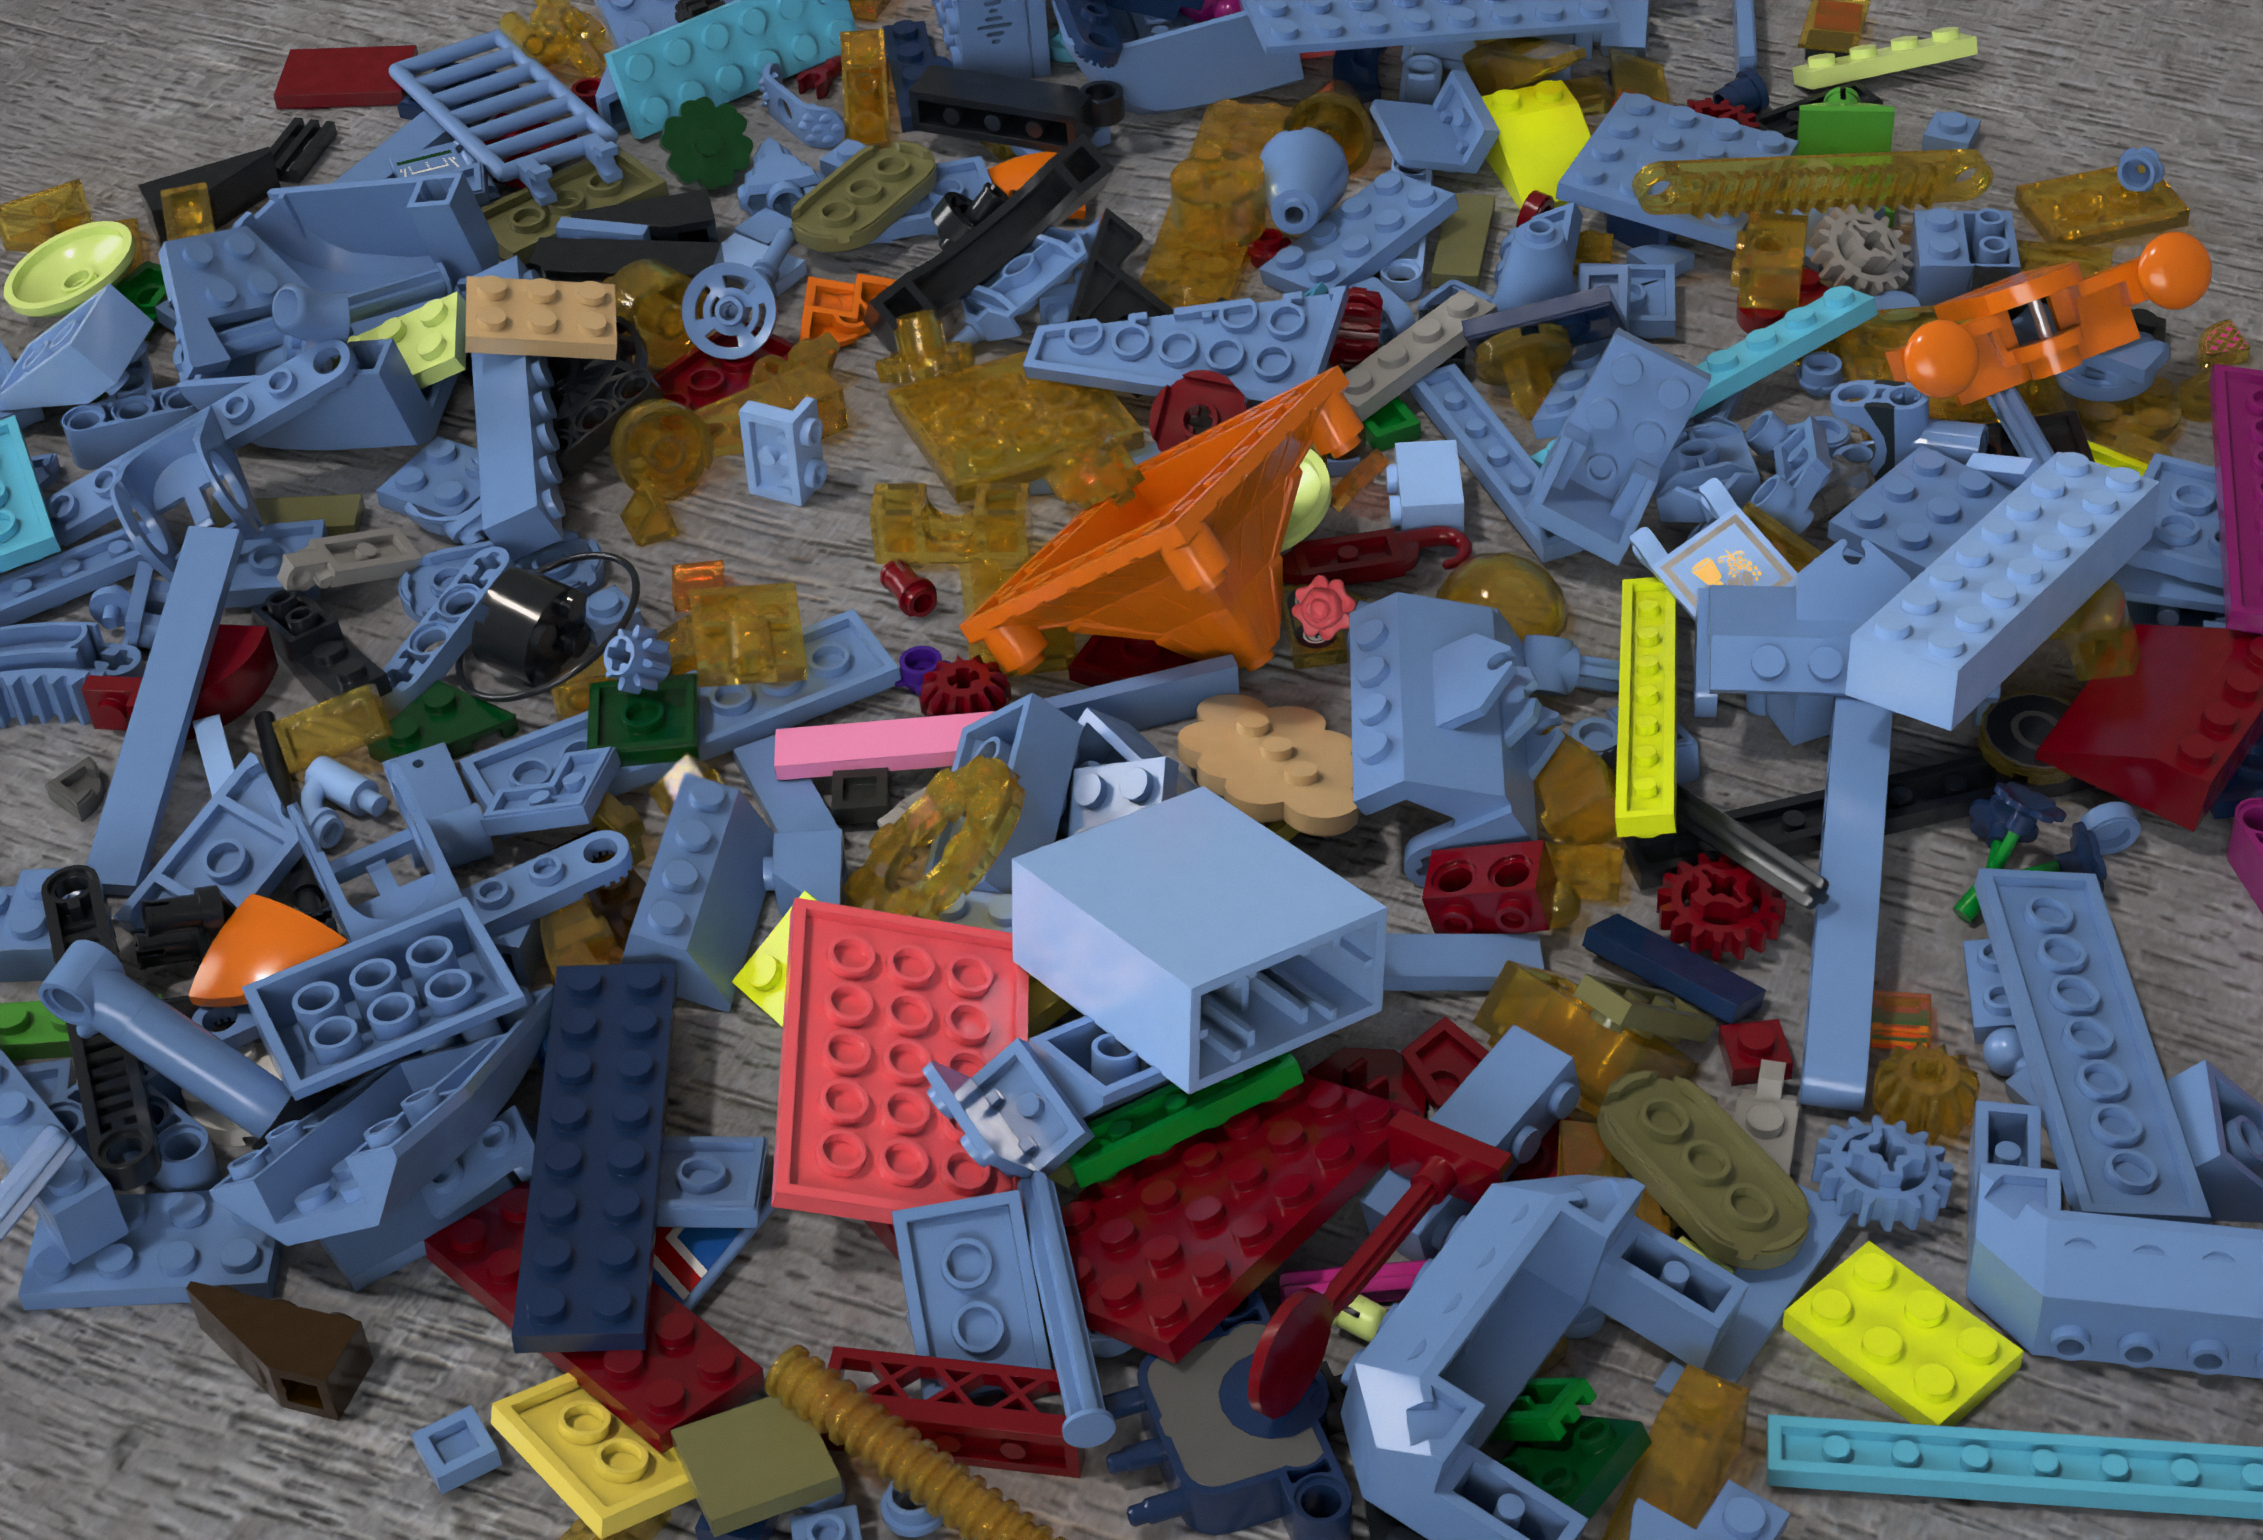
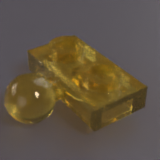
(1583, 873)

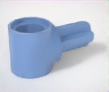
(1562, 668)

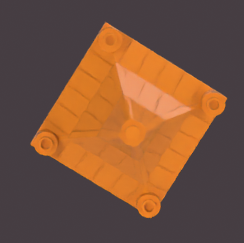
(1189, 554)

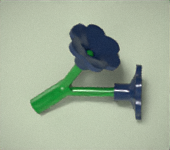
(2011, 819)

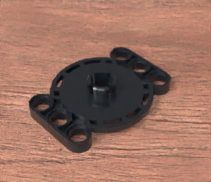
(595, 392)

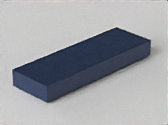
(1673, 968)

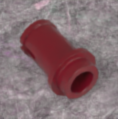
(914, 594)

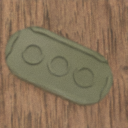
(864, 197)
(1704, 1170)

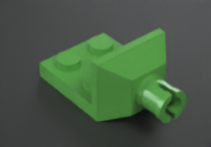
(1845, 128)

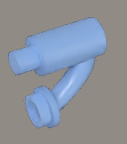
(342, 786)

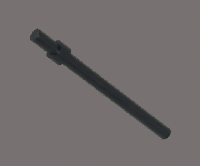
(302, 884)

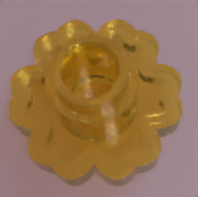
(922, 351)

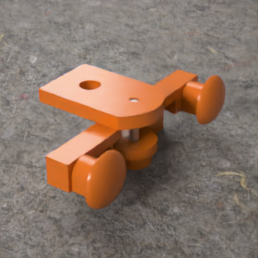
(2088, 313)

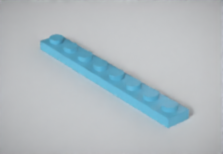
(1777, 345)
(2015, 1466)

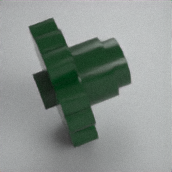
(706, 143)

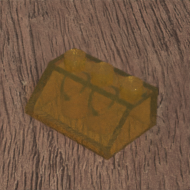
(1547, 1008)

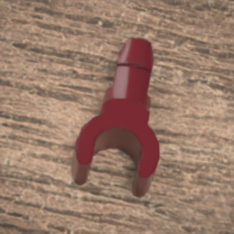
(820, 77)

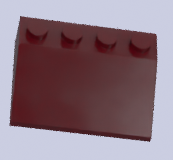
(2170, 728)

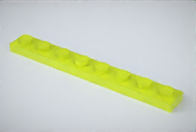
(1647, 711)

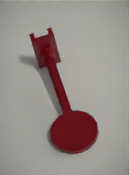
(1299, 1331)

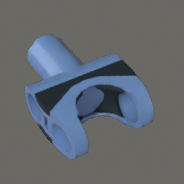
(1898, 424)

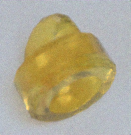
(2195, 397)

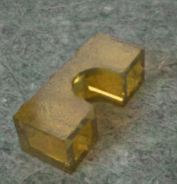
(913, 530)

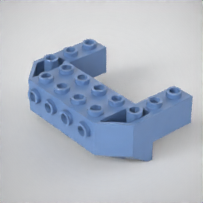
(2102, 1281)
(1486, 1324)

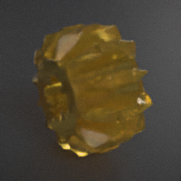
(1926, 1091)

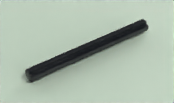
(1745, 847)

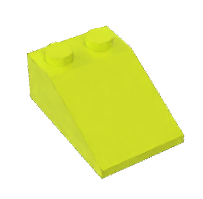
(1537, 137)

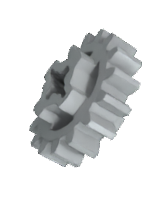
(1860, 251)

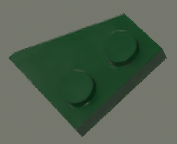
(440, 717)

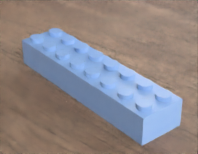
(2001, 590)

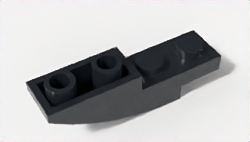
(315, 648)

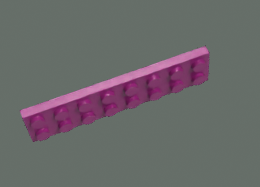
(2238, 460)

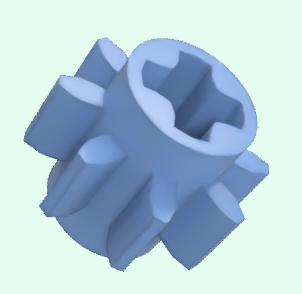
(637, 659)

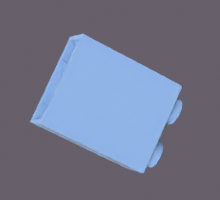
(1198, 937)

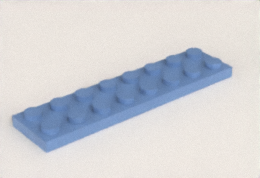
(842, 668)
(2088, 1047)

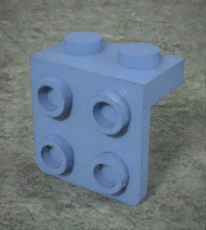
(1441, 136)
(1010, 1112)

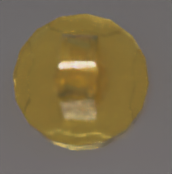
(1524, 364)

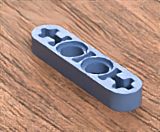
(412, 670)

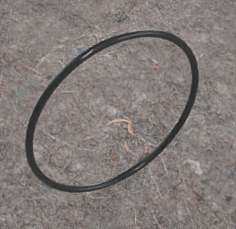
(587, 661)

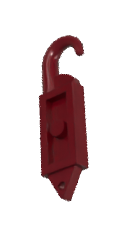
(1370, 554)

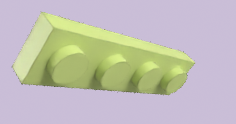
(1868, 61)

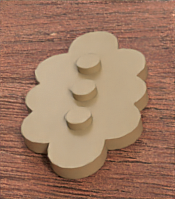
(1273, 763)

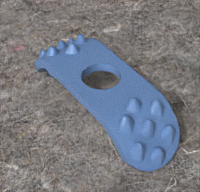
(809, 123)

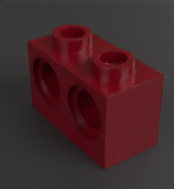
(1490, 889)

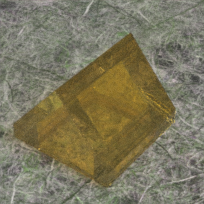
(648, 515)

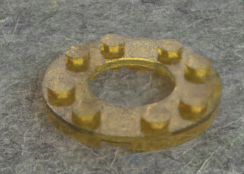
(992, 806)

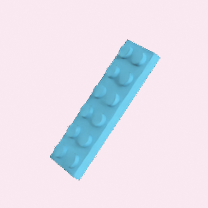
(723, 55)

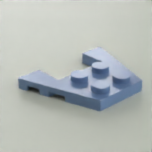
(216, 283)

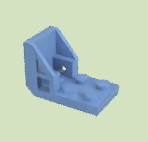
(1614, 446)

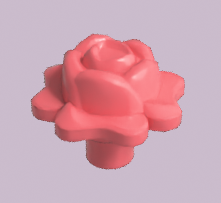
(1323, 607)

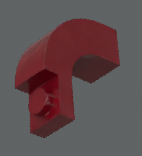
(234, 680)

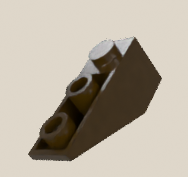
(292, 1352)

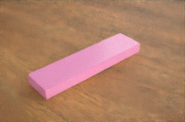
(871, 744)

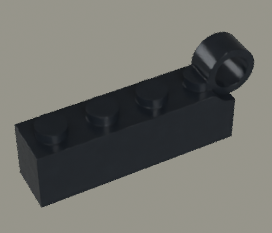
(1011, 108)
(602, 258)

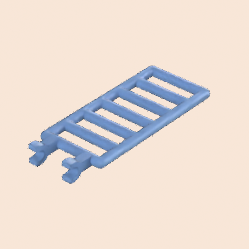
(531, 169)

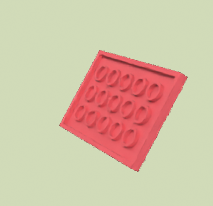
(861, 1019)

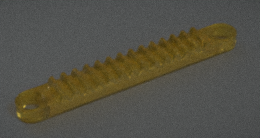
(1812, 182)

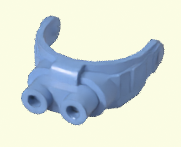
(460, 528)

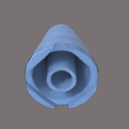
(1303, 177)
(1535, 266)

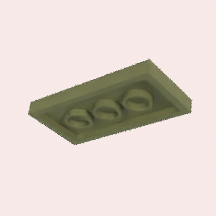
(520, 220)

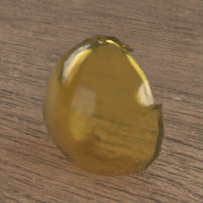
(1515, 586)

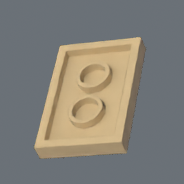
(540, 318)

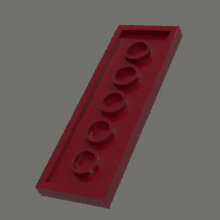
(672, 1383)

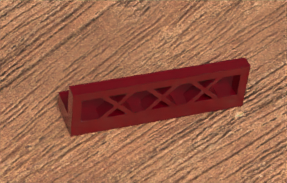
(995, 1437)

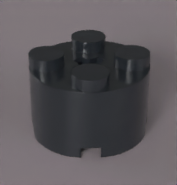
(531, 626)

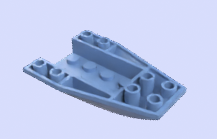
(385, 1133)

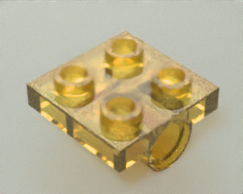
(747, 634)

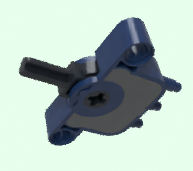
(1220, 1456)

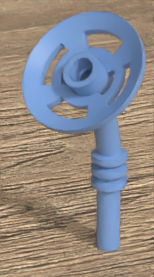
(735, 304)

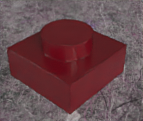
(1748, 1043)

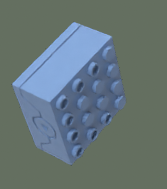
(996, 36)

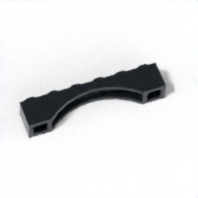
(1043, 201)

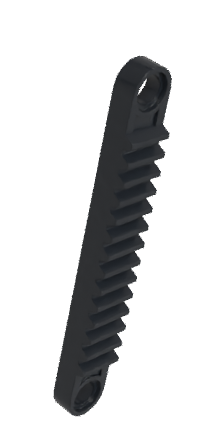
(107, 1075)

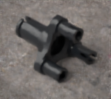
(184, 929)

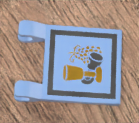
(1721, 554)

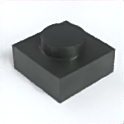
(860, 795)

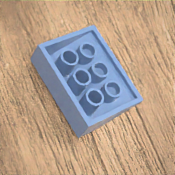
(381, 998)

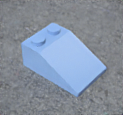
(79, 355)

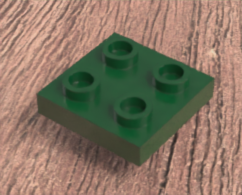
(1584, 1463)

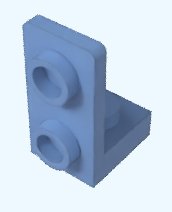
(500, 1149)

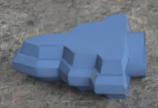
(776, 180)

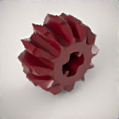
(1358, 329)
(964, 688)

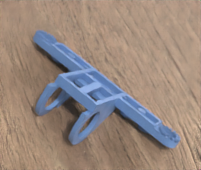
(196, 456)
(499, 901)

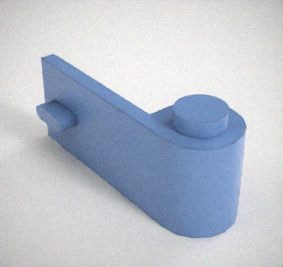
(445, 806)

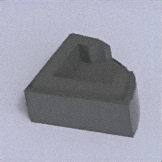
(78, 789)

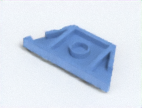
(235, 842)

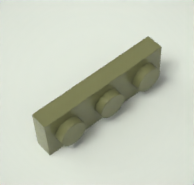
(1643, 1010)

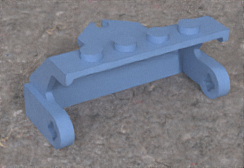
(1795, 635)
(1446, 722)

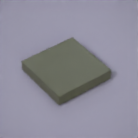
(754, 1464)

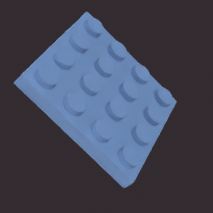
(1651, 131)

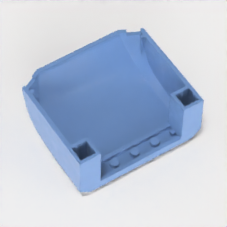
(1193, 65)
(348, 242)

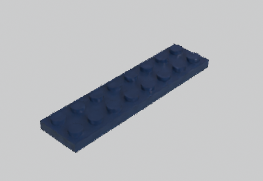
(597, 1161)

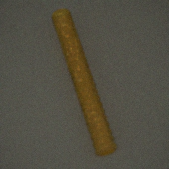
(897, 1451)

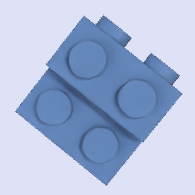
(24, 930)

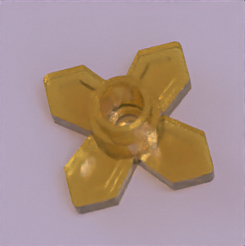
(569, 34)

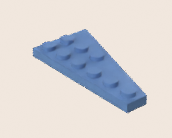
(1251, 343)

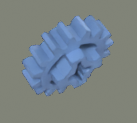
(1882, 1173)

